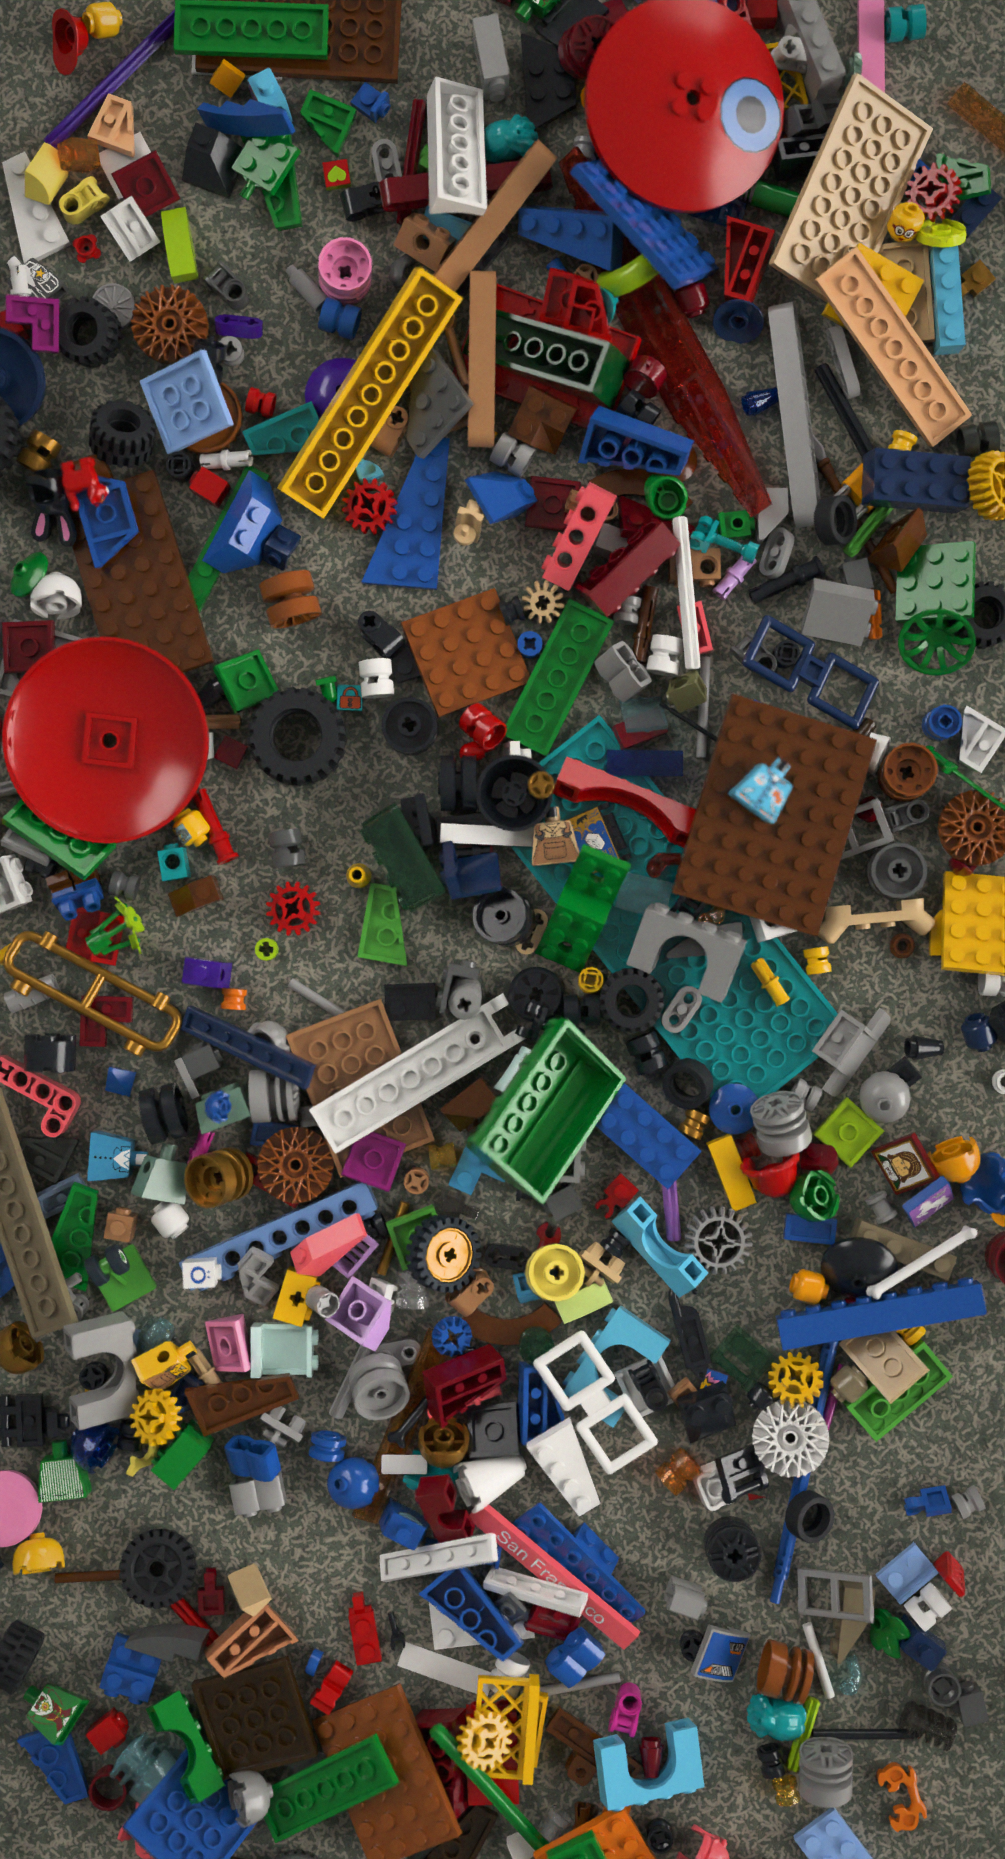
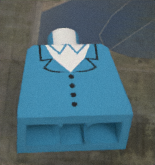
(112, 1156)

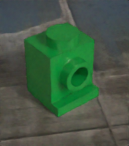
(727, 528)

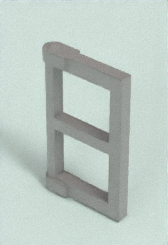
(888, 837)
(835, 1612)

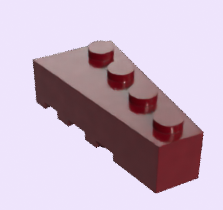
(628, 567)
(450, 1774)

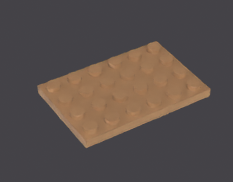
(346, 1051)

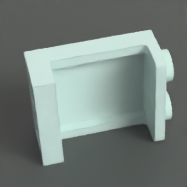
(283, 1349)

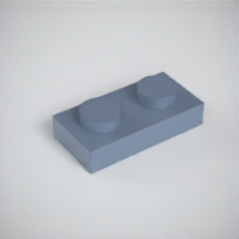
(54, 1197)

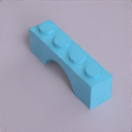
(947, 300)
(678, 1270)

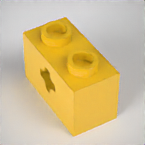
(287, 1308)

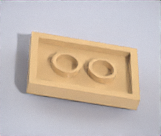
(886, 1362)

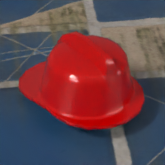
(69, 40)

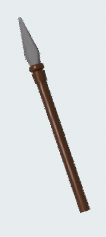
(829, 474)

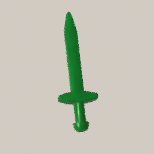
(951, 768)

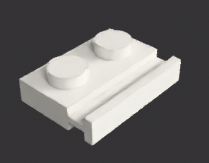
(130, 228)

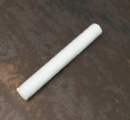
(818, 1660)

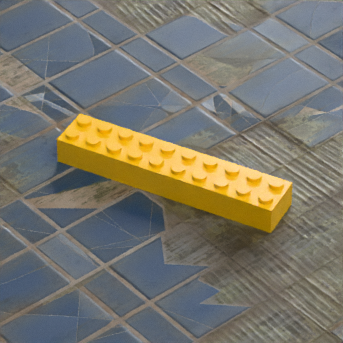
(370, 392)

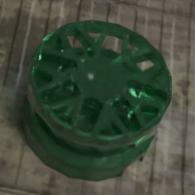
(534, 1343)

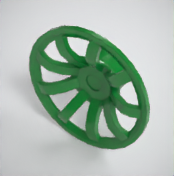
(936, 637)

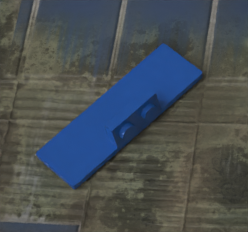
(582, 1556)

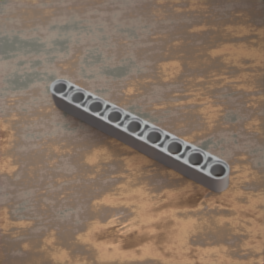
(794, 412)

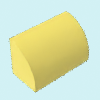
(44, 175)

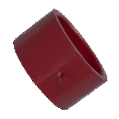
(650, 368)
(101, 1802)

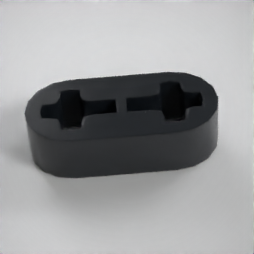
(506, 1249)

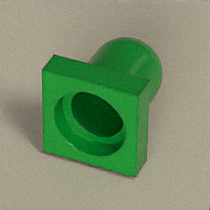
(328, 687)

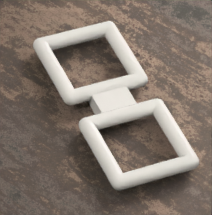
(595, 1402)

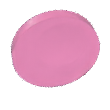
(18, 1507)

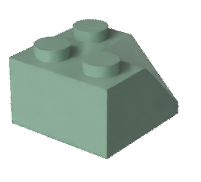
(239, 1107)

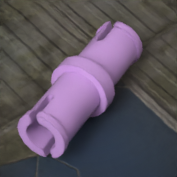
(732, 578)

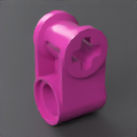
(626, 1714)

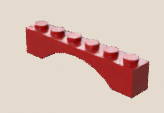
(585, 783)

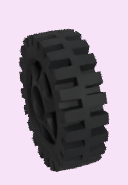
(137, 1571)

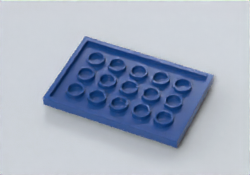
(650, 229)

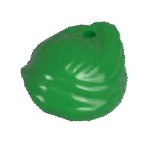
(668, 502)

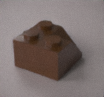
(542, 420)
(470, 1105)

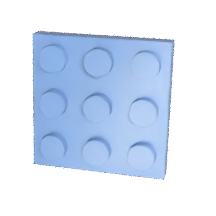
(186, 402)

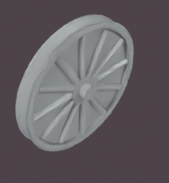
(118, 300)

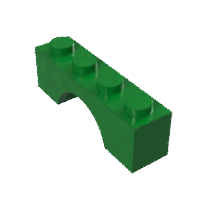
(201, 1775)

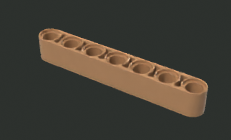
(499, 212)
(482, 358)

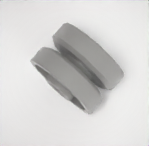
(378, 1386)

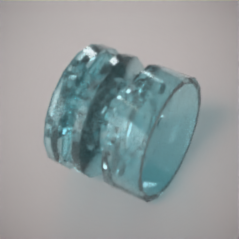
(142, 1767)

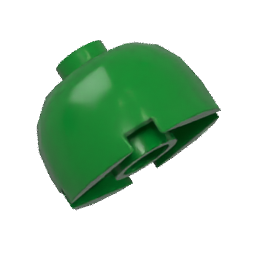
(814, 1196)

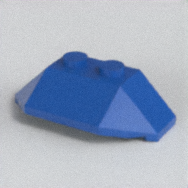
(245, 527)

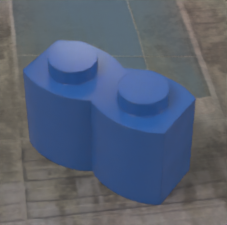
(252, 1458)
(574, 1657)

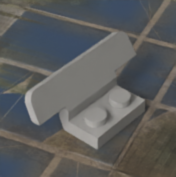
(847, 1045)

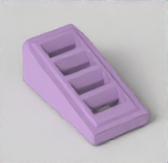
(347, 1268)

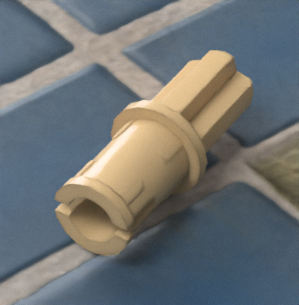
(204, 1369)

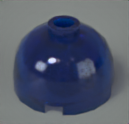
(93, 1446)

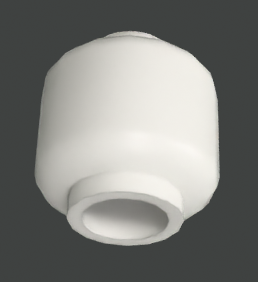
(170, 1219)

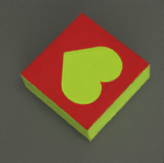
(336, 174)

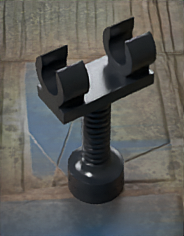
(538, 1023)

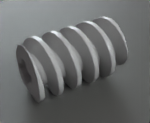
(465, 998)

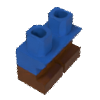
(72, 893)

